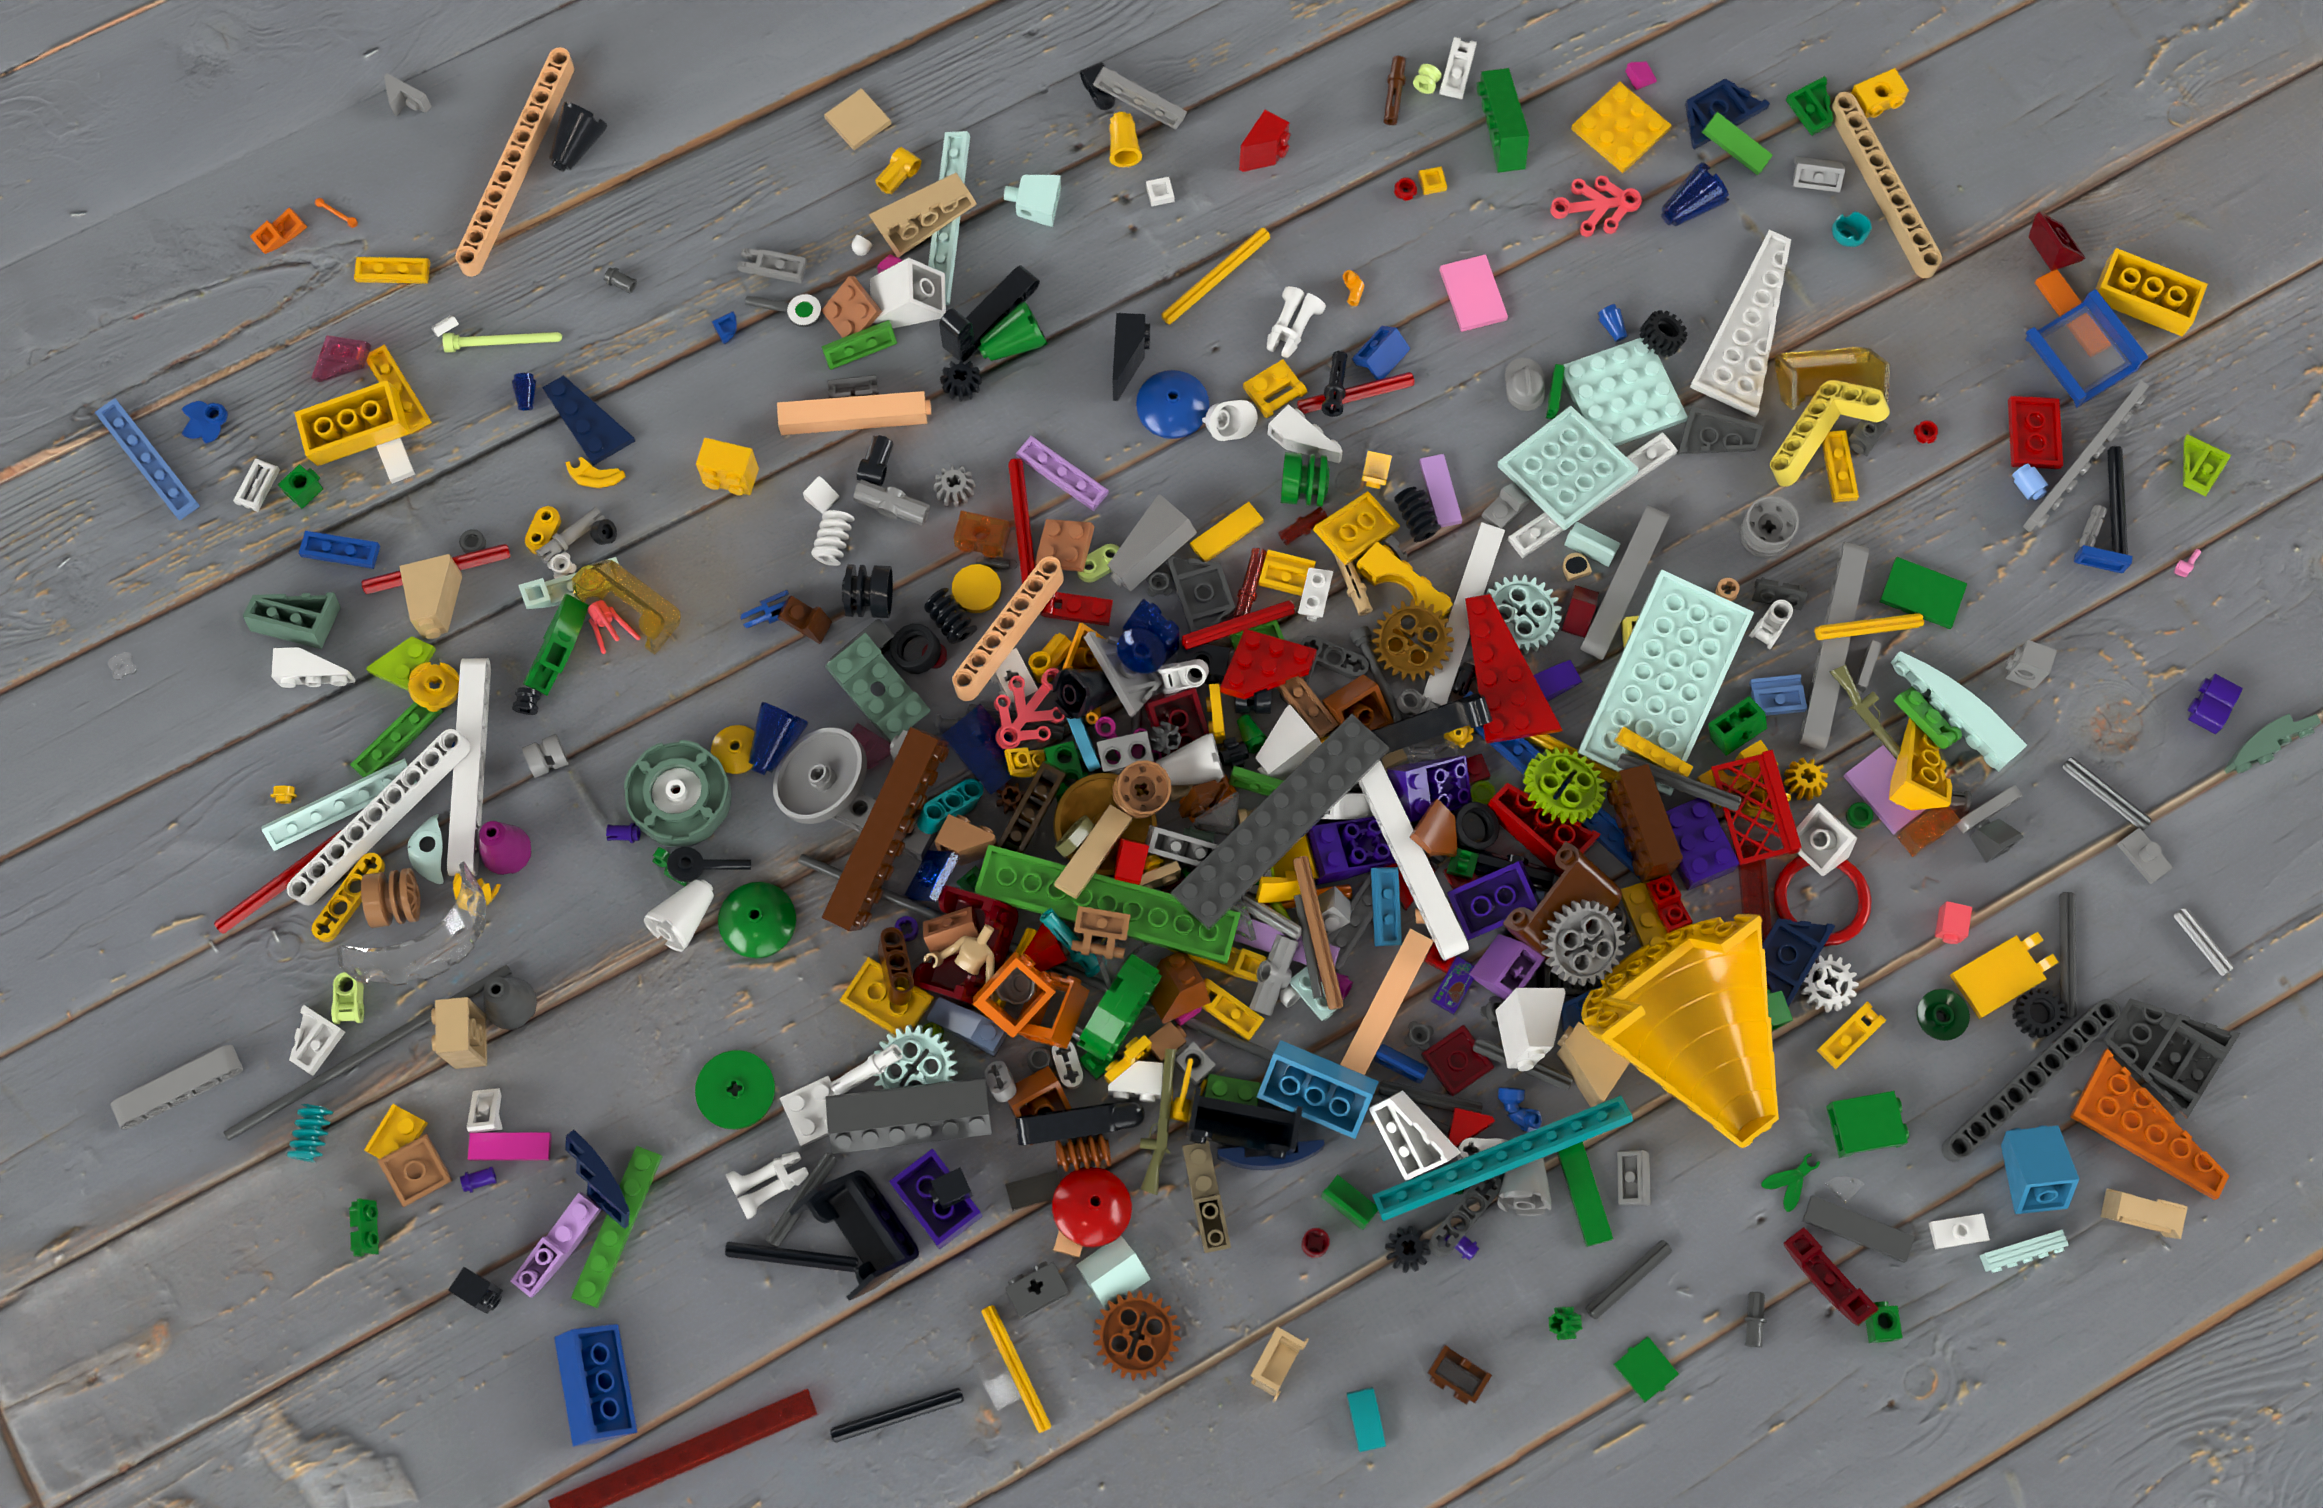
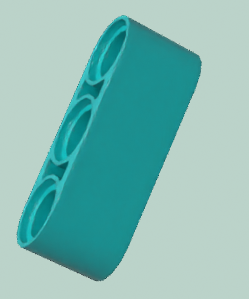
(955, 801)

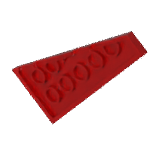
(1505, 677)

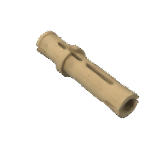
(1362, 604)

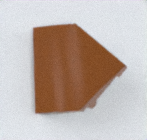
(1436, 831)

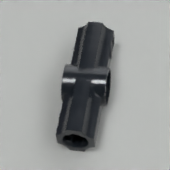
(1490, 862)

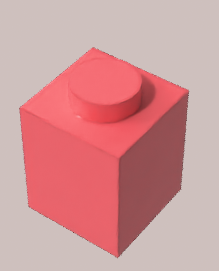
(1953, 922)

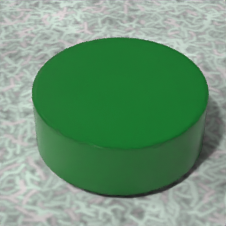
(1859, 815)

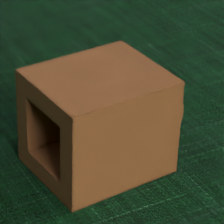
(1166, 1037)

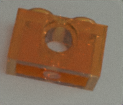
(972, 524)
(1928, 829)

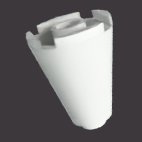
(1194, 762)
(680, 914)

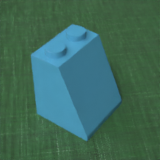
(2038, 1169)

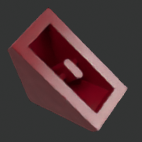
(1580, 611)

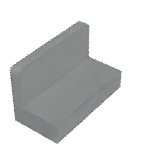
(1818, 174)

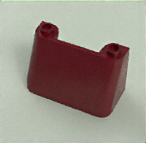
(949, 977)

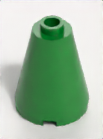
(1013, 335)

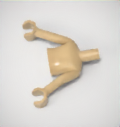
(972, 955)

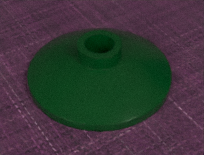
(1951, 1006)

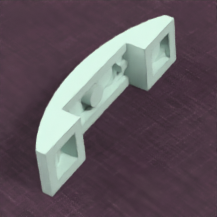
(549, 593)

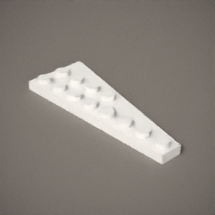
(1740, 351)

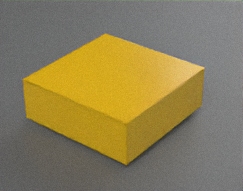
(1432, 180)

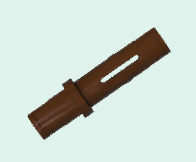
(1396, 81)

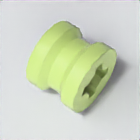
(1427, 78)

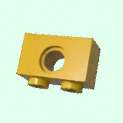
(1887, 85)

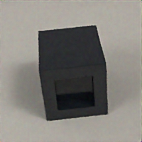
(950, 1189)

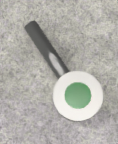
(802, 310)

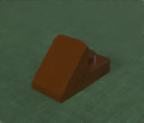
(806, 620)

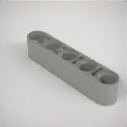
(176, 1087)

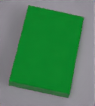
(1923, 591)

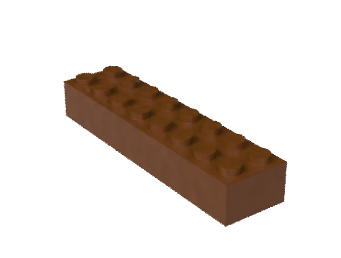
(886, 829)

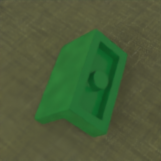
(1349, 1202)

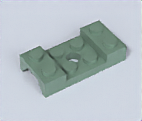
(862, 666)

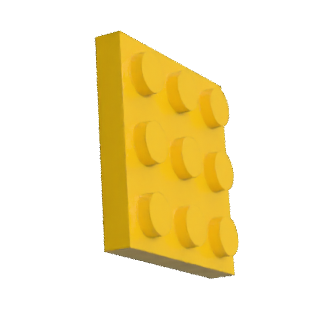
(1621, 127)

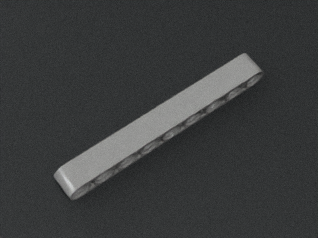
(1833, 652)

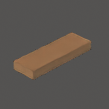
(1308, 706)

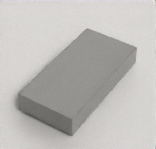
(1867, 666)

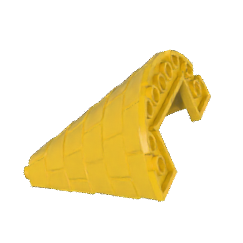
(1697, 1022)

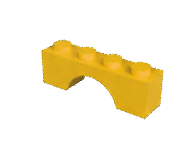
(1382, 566)

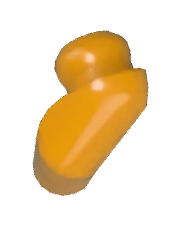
(1354, 285)

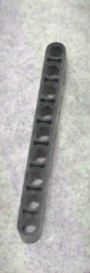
(2022, 1088)

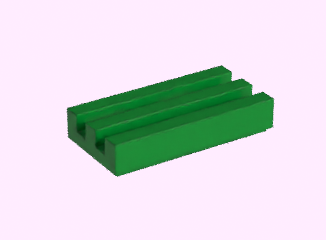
(1555, 391)

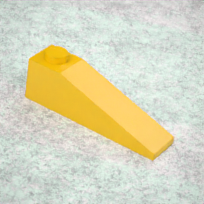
(1919, 773)

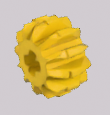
(1810, 773)

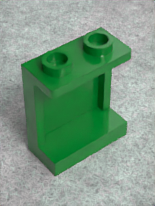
(1867, 1123)

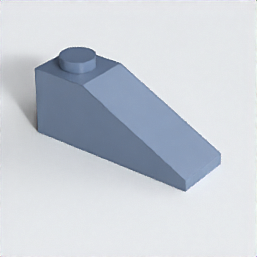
(968, 1026)

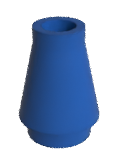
(1613, 322)

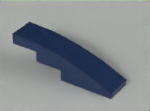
(600, 1182)

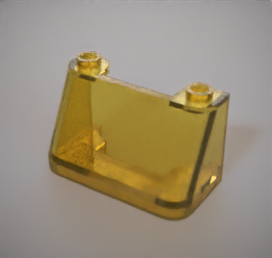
(658, 615)

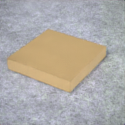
(857, 119)

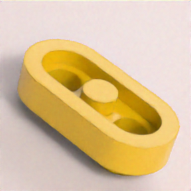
(542, 528)

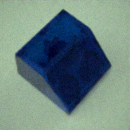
(1149, 617)

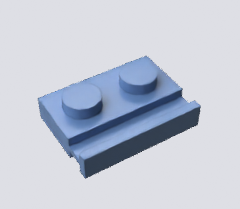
(1779, 694)

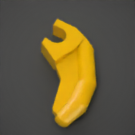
(592, 477)

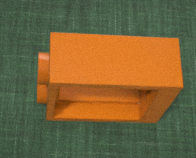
(995, 1012)
(1067, 1016)

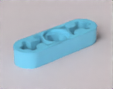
(1084, 743)

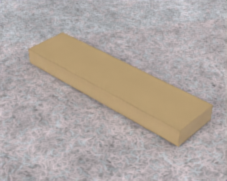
(1093, 852)

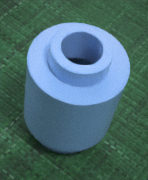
(2030, 482)

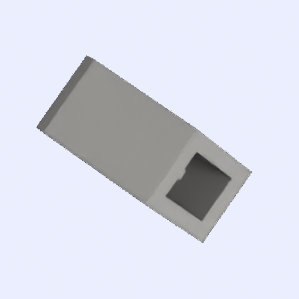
(1334, 909)

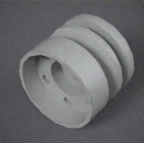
(1780, 520)

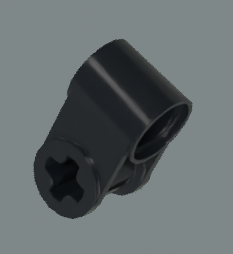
(1101, 98)

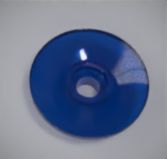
(1144, 643)

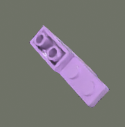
(557, 1246)

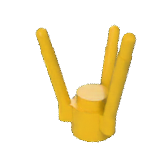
(1180, 1106)

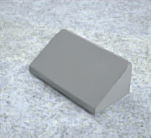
(1633, 1178)

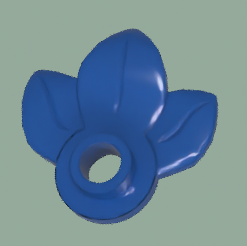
(201, 420)

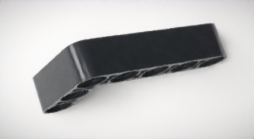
(962, 335)
(1467, 711)

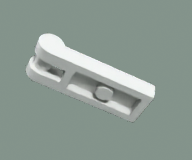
(1458, 68)

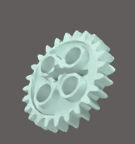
(1533, 598)
(923, 1041)

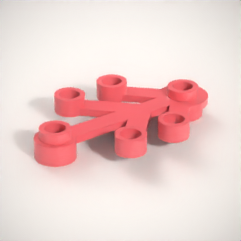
(1598, 203)
(1025, 713)

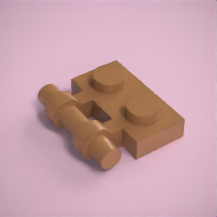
(1103, 924)

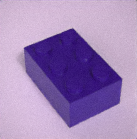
(1702, 844)
(1490, 899)
(913, 1189)

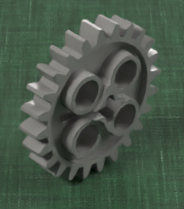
(1583, 942)

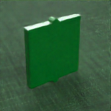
(1646, 1369)

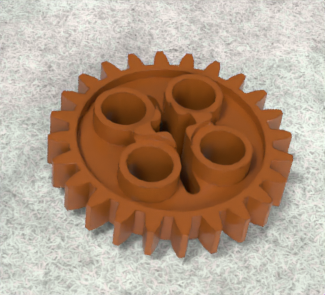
(1160, 1344)

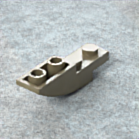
(1206, 1197)

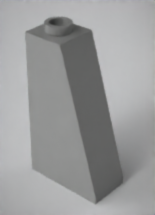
(1150, 543)

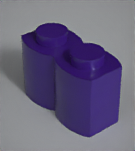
(2214, 703)

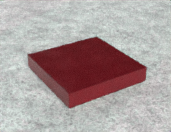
(1456, 1062)

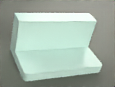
(1592, 544)

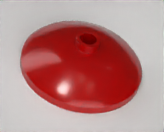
(1081, 1220)

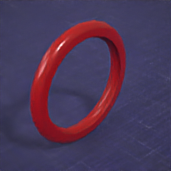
(1853, 873)

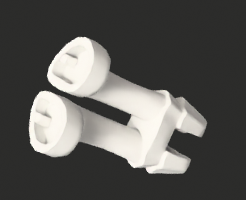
(1311, 306)
(742, 1184)

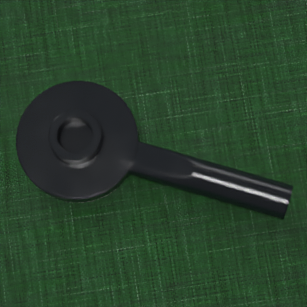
(687, 864)

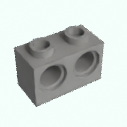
(1123, 746)

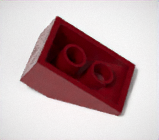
(1180, 710)

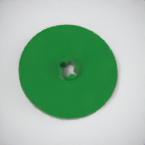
(719, 1076)

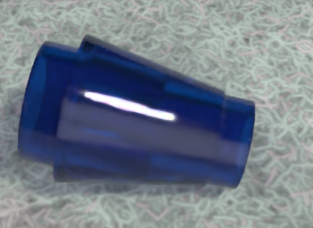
(524, 389)

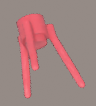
(602, 616)

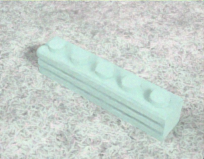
(2024, 1251)

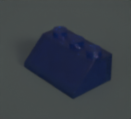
(977, 748)

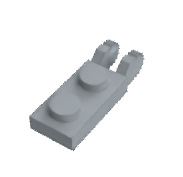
(773, 265)

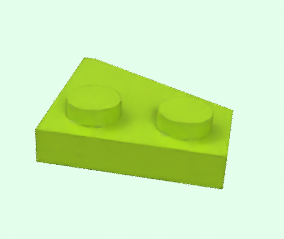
(2201, 464)
(400, 661)

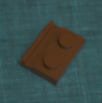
(1203, 796)

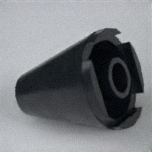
(574, 136)
(1081, 691)

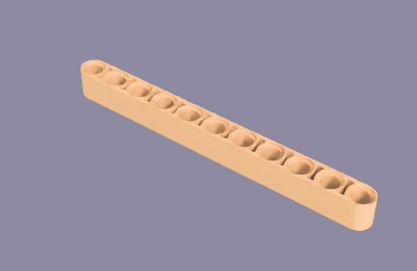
(515, 171)

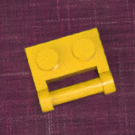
(1270, 383)

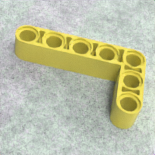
(1816, 421)

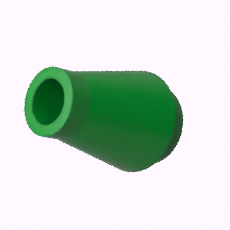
(1251, 734)

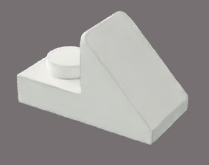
(485, 1111)

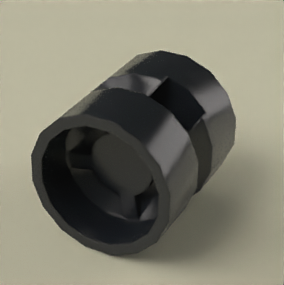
(1260, 704)

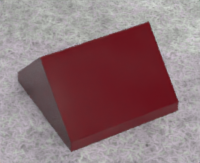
(2054, 242)

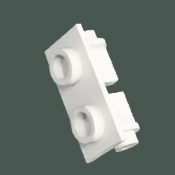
(1315, 593)

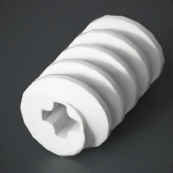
(830, 537)

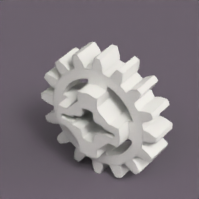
(1831, 993)

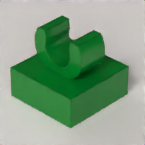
(1463, 864)
(969, 880)
(1094, 1065)

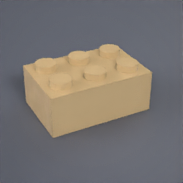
(460, 1032)

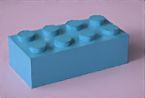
(1323, 1088)

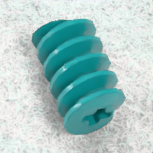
(309, 1133)

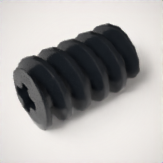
(1416, 514)
(948, 618)

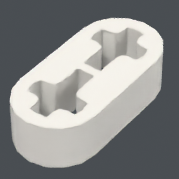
(1061, 1066)

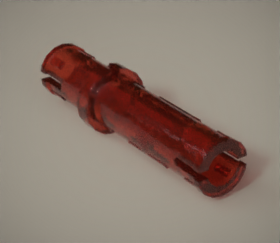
(1247, 594)

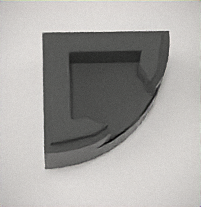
(1393, 543)

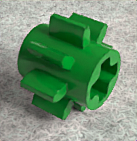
(1565, 1323)

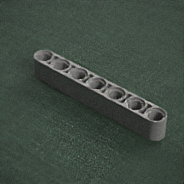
(1625, 582)

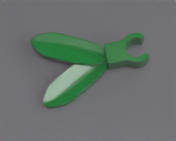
(1793, 1179)

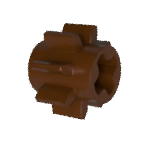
(1006, 803)

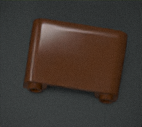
(1578, 882)

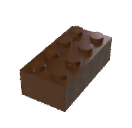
(1644, 823)

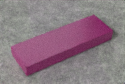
(510, 1146)

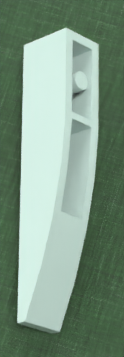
(1964, 710)

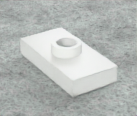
(1959, 1231)

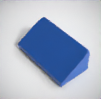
(1400, 1063)

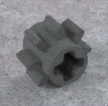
(1165, 737)

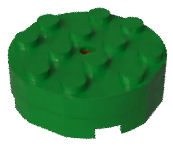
(1119, 1008)

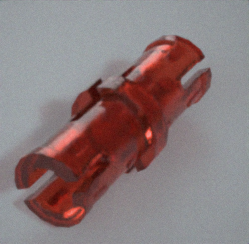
(1302, 526)

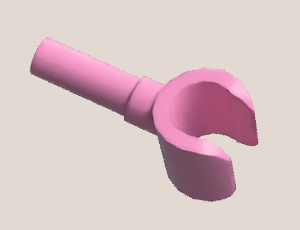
(2183, 568)

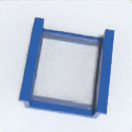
(2087, 349)

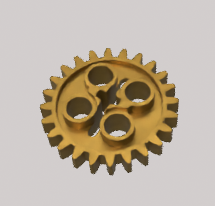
(1401, 660)

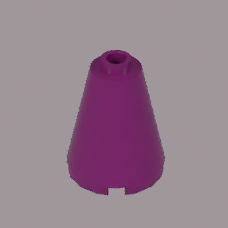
(503, 847)

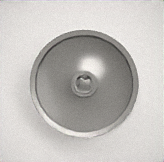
(820, 775)

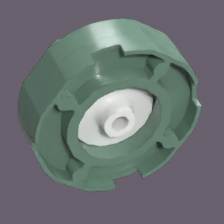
(677, 793)

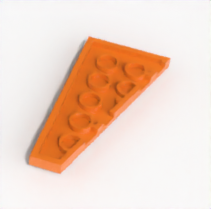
(2136, 1121)

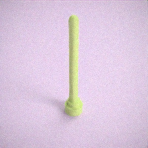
(453, 342)

